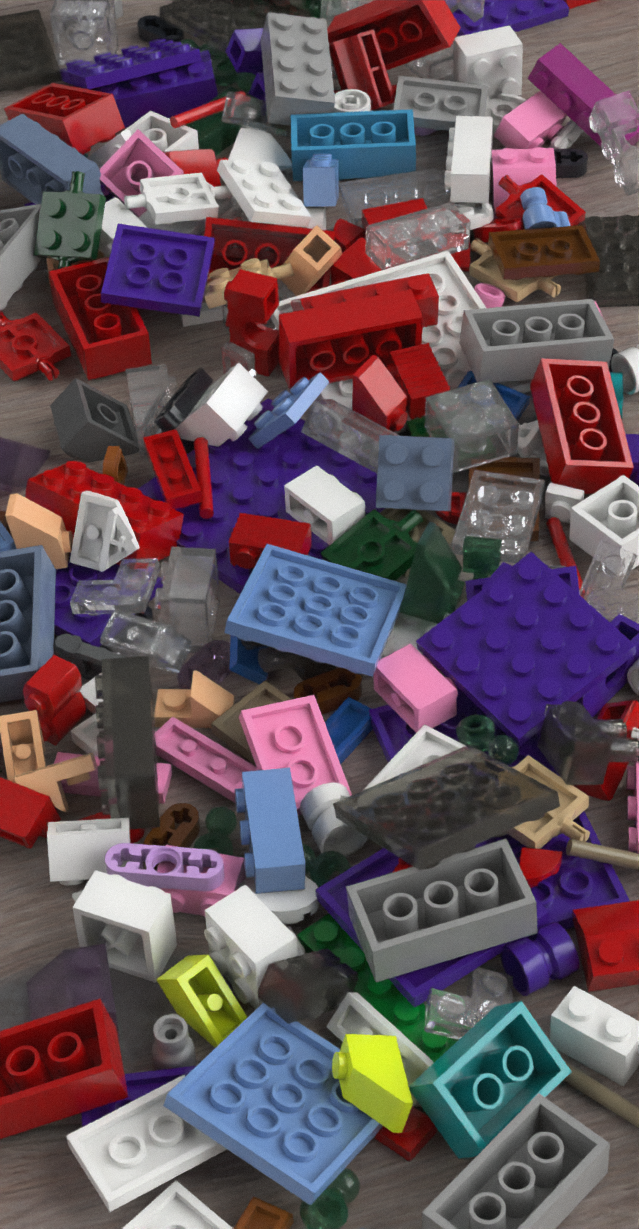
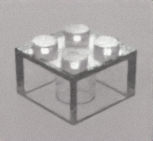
(83, 29)
(476, 421)
(190, 594)

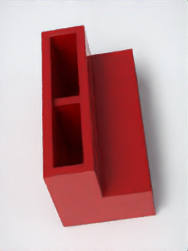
(362, 68)
(24, 813)

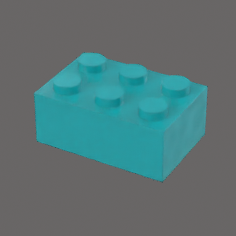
(488, 1078)

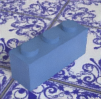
(321, 181)
(271, 830)

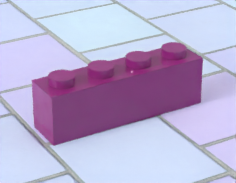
(572, 88)

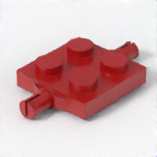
(556, 200)
(30, 347)

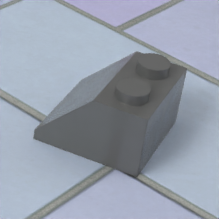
(91, 422)

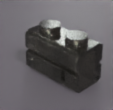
(306, 985)

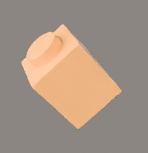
(37, 526)

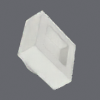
(560, 500)

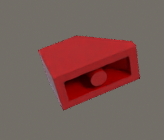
(378, 395)

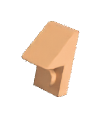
(193, 707)
(22, 743)
(48, 778)

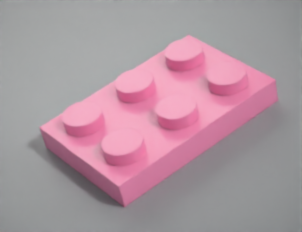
(294, 738)

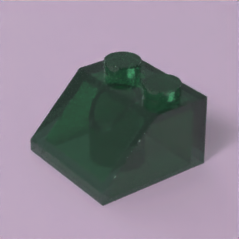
(434, 579)

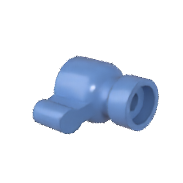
(538, 213)

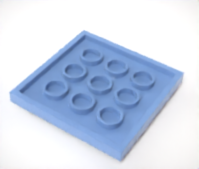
(317, 610)
(276, 1104)

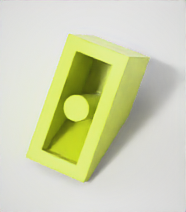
(202, 998)
(374, 1078)

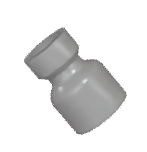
(172, 1043)

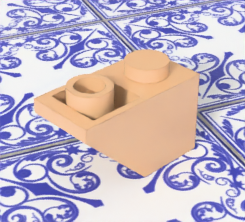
(311, 260)

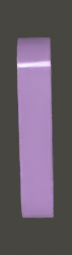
(175, 879)

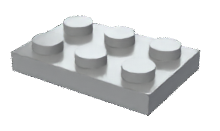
(439, 101)

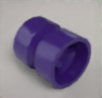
(543, 956)

